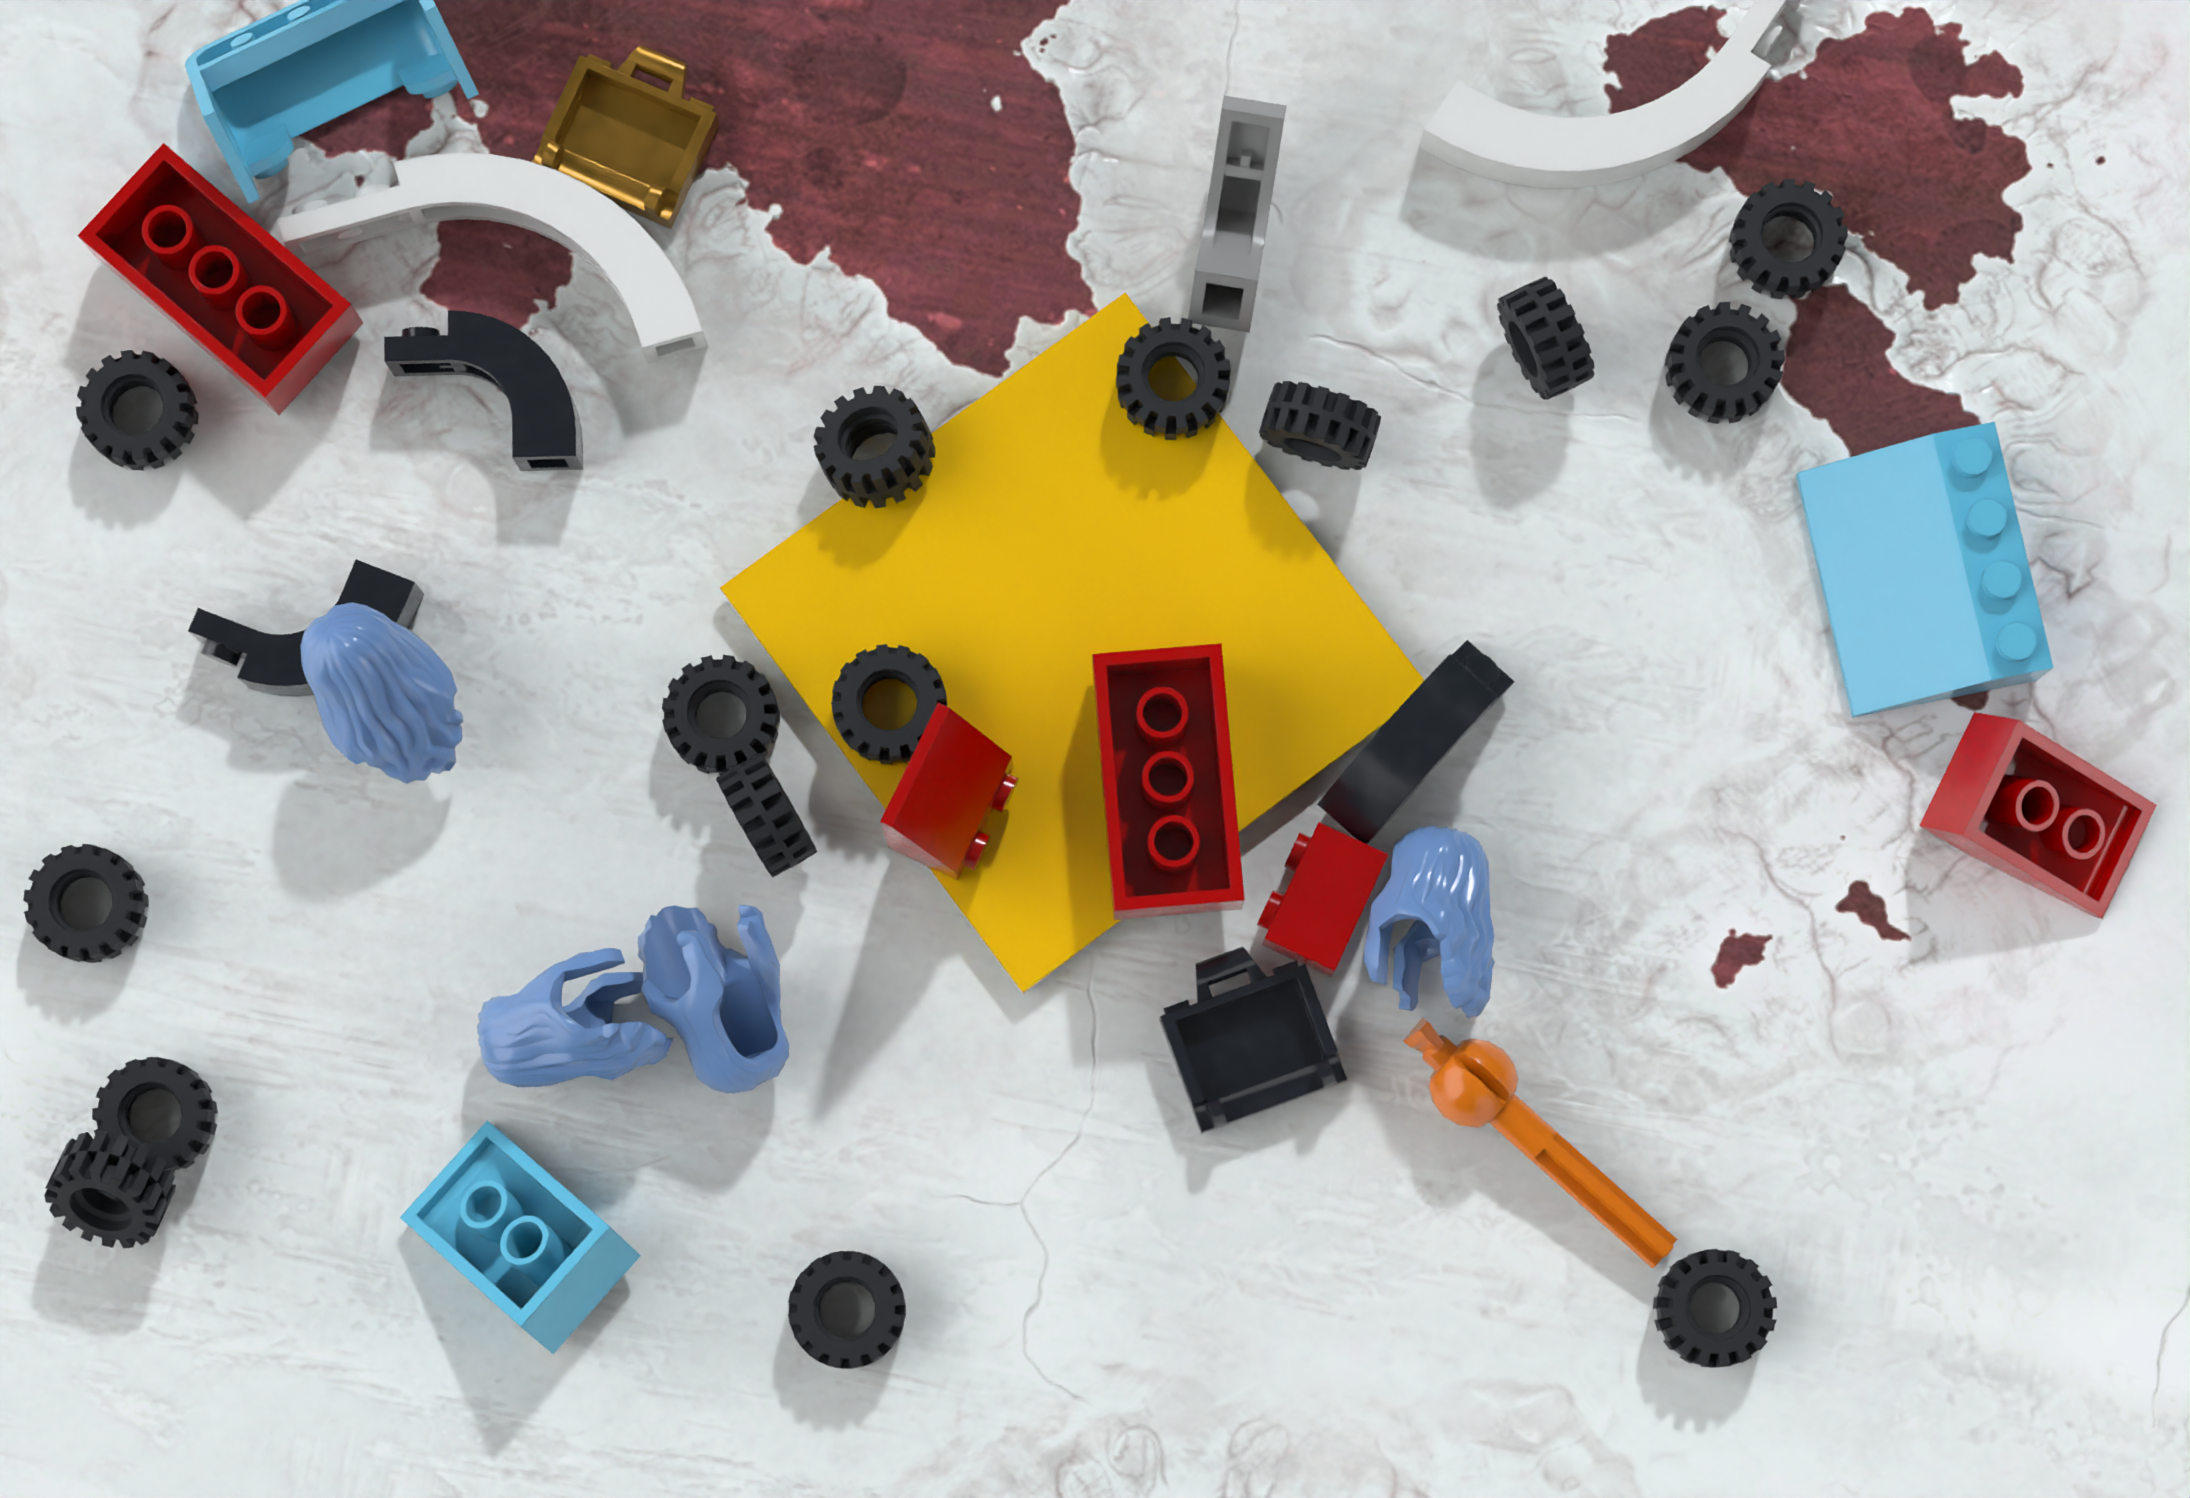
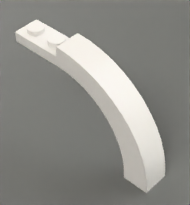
(1604, 149)
(528, 197)

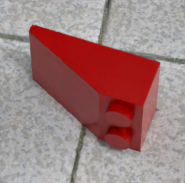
(948, 795)
(2038, 813)

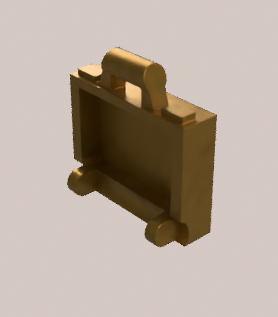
(628, 135)

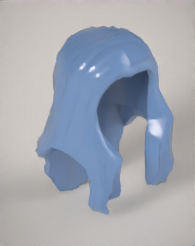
(381, 693)
(1444, 885)
(716, 996)
(539, 1043)

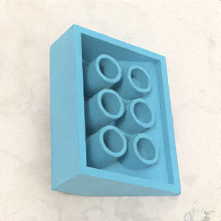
(1924, 571)

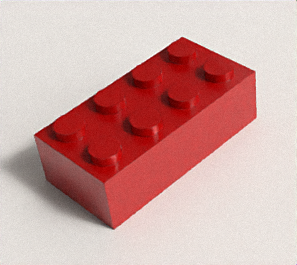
(221, 278)
(1167, 781)

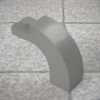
(1237, 213)

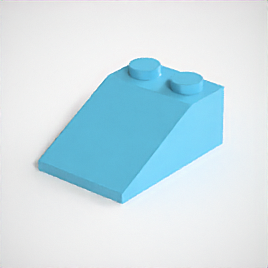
(520, 1237)

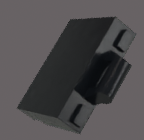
(1250, 1043)

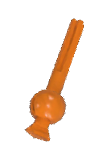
(1477, 1087)

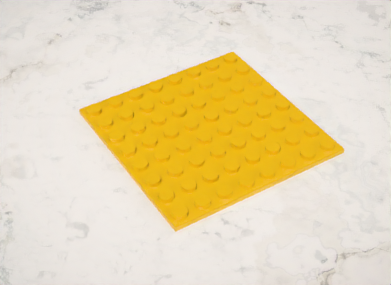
(1066, 540)

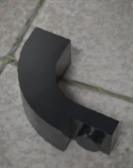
(480, 346)
(274, 660)
(1415, 741)

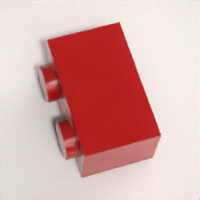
(1323, 898)

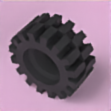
(1734, 327)
(1177, 341)
(712, 677)
(110, 1189)
(1754, 1302)

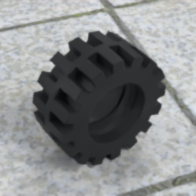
(1809, 208)
(1546, 338)
(113, 381)
(864, 418)
(1320, 425)
(864, 672)
(766, 815)
(54, 879)
(165, 1074)
(808, 1294)

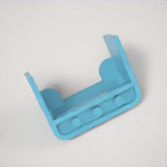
(312, 67)

